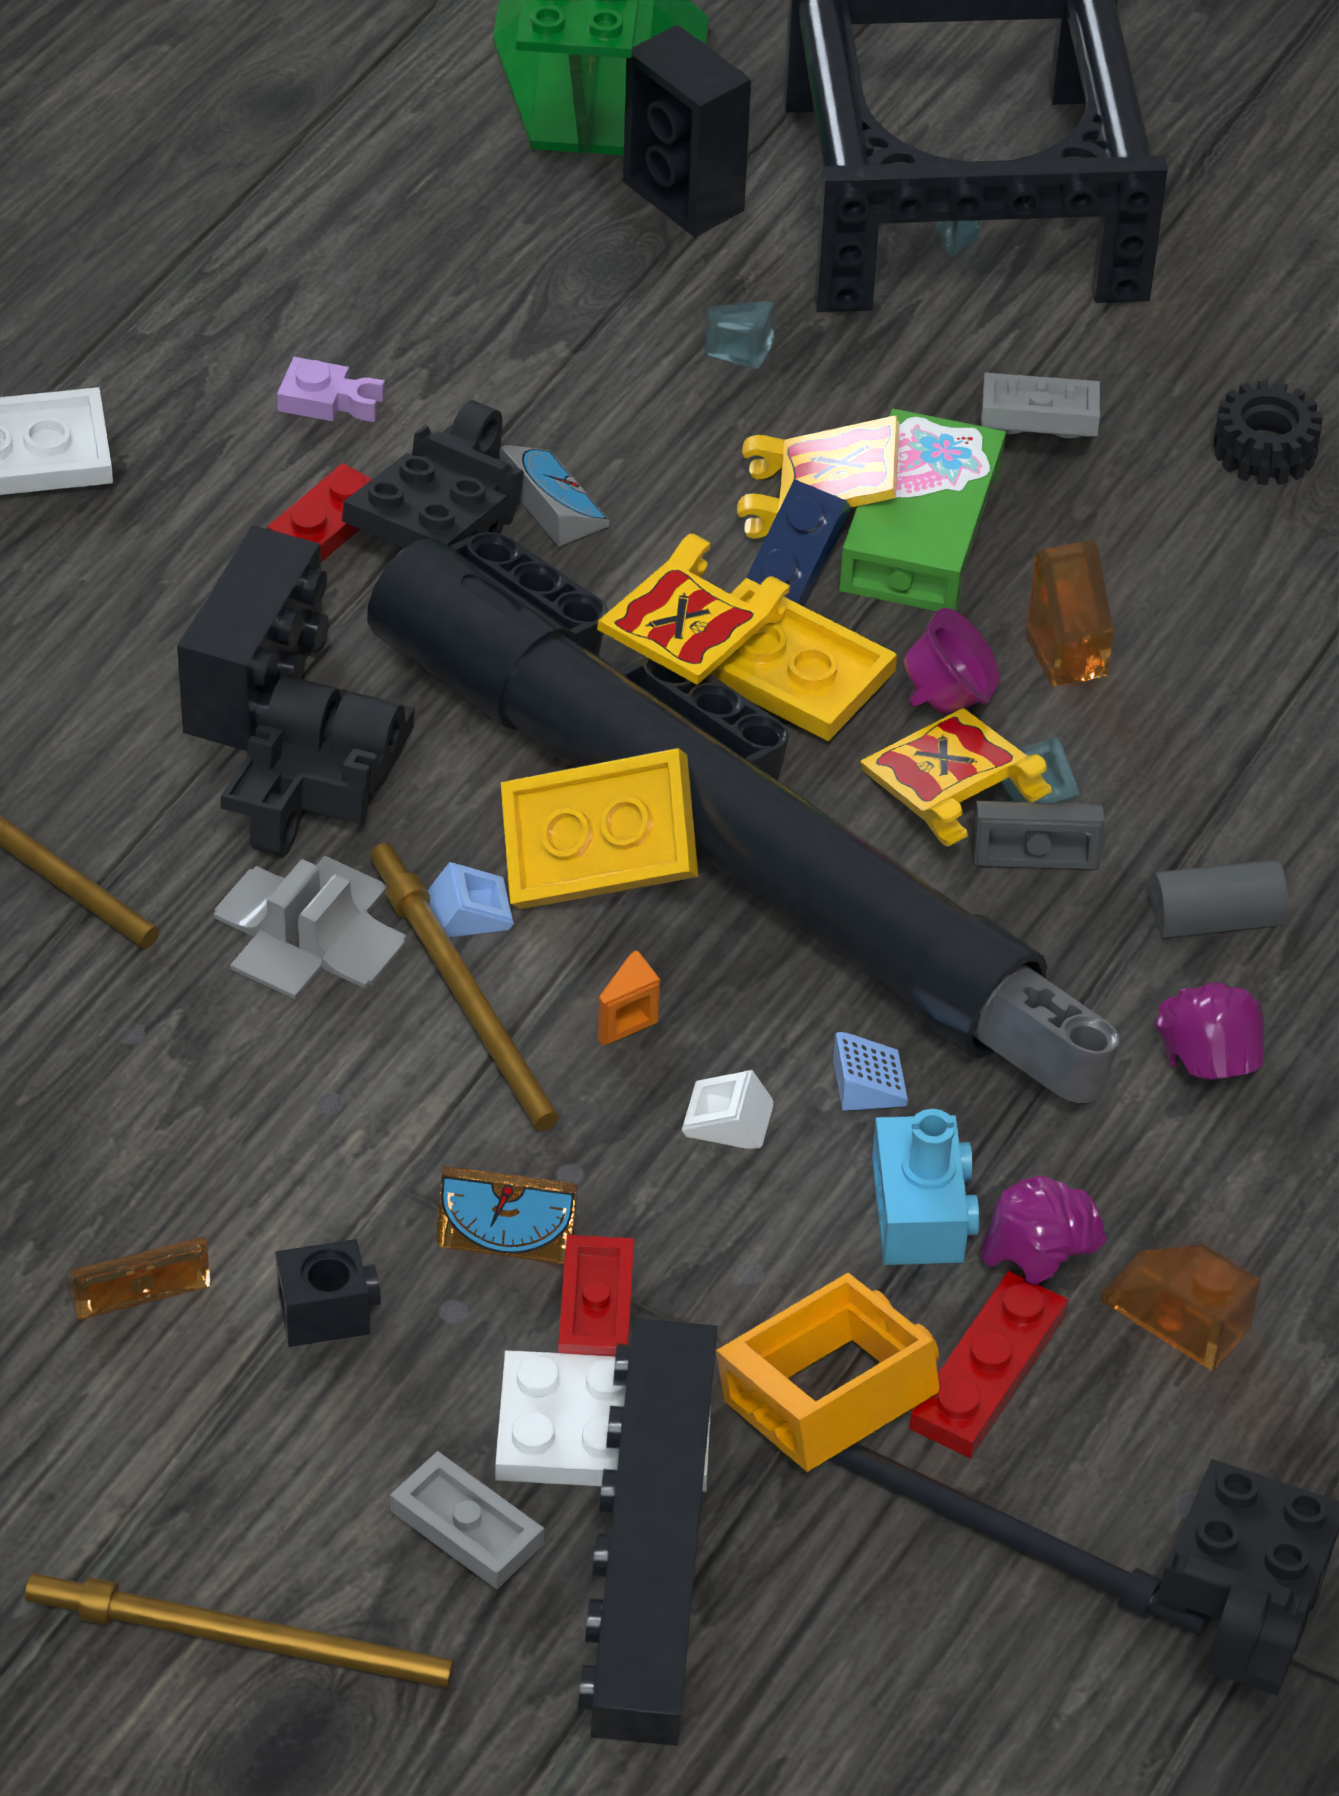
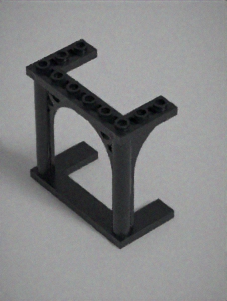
(863, 188)

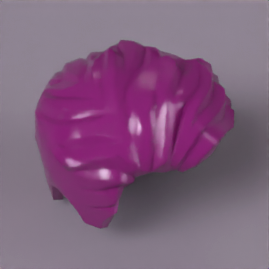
(1213, 1031)
(1041, 1226)

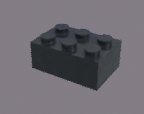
(686, 130)
(251, 634)

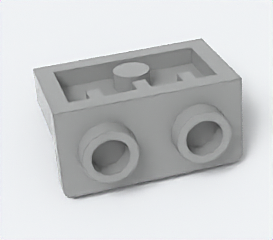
(1040, 405)

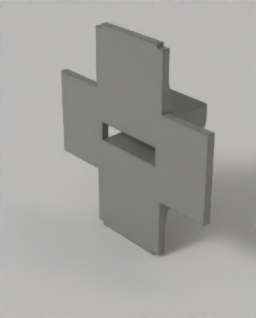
(330, 911)

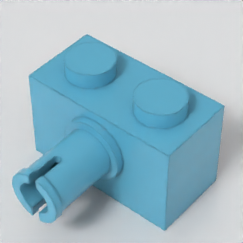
(922, 1189)

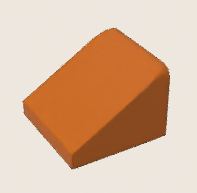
(629, 1000)

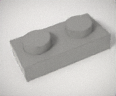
(467, 1520)

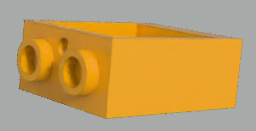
(758, 1366)

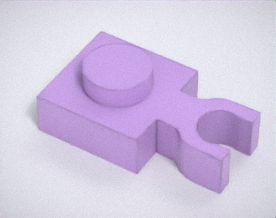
(323, 388)

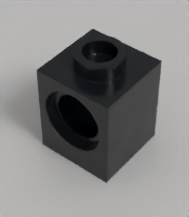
(325, 1292)

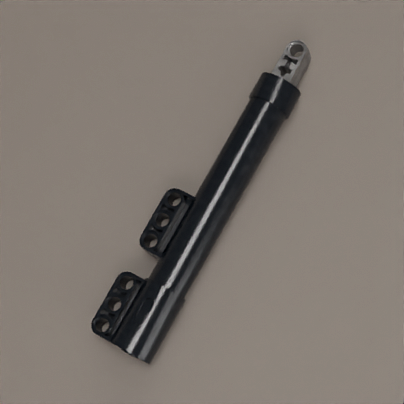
(527, 655)

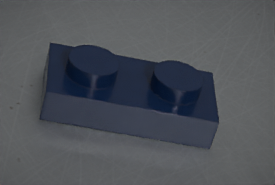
(800, 539)

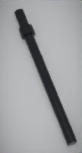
(1136, 1590)

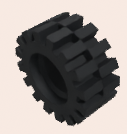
(1264, 454)

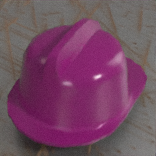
(951, 665)

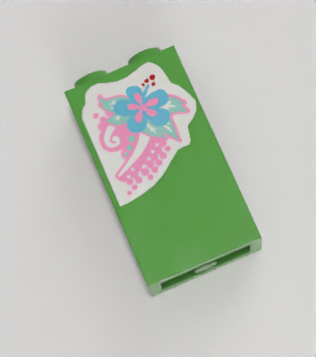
(920, 541)

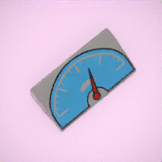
(554, 495)

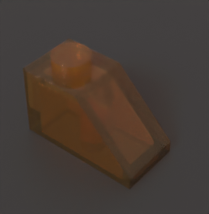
(1070, 614)
(1187, 1299)

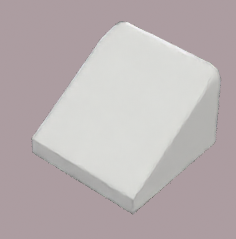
(729, 1110)

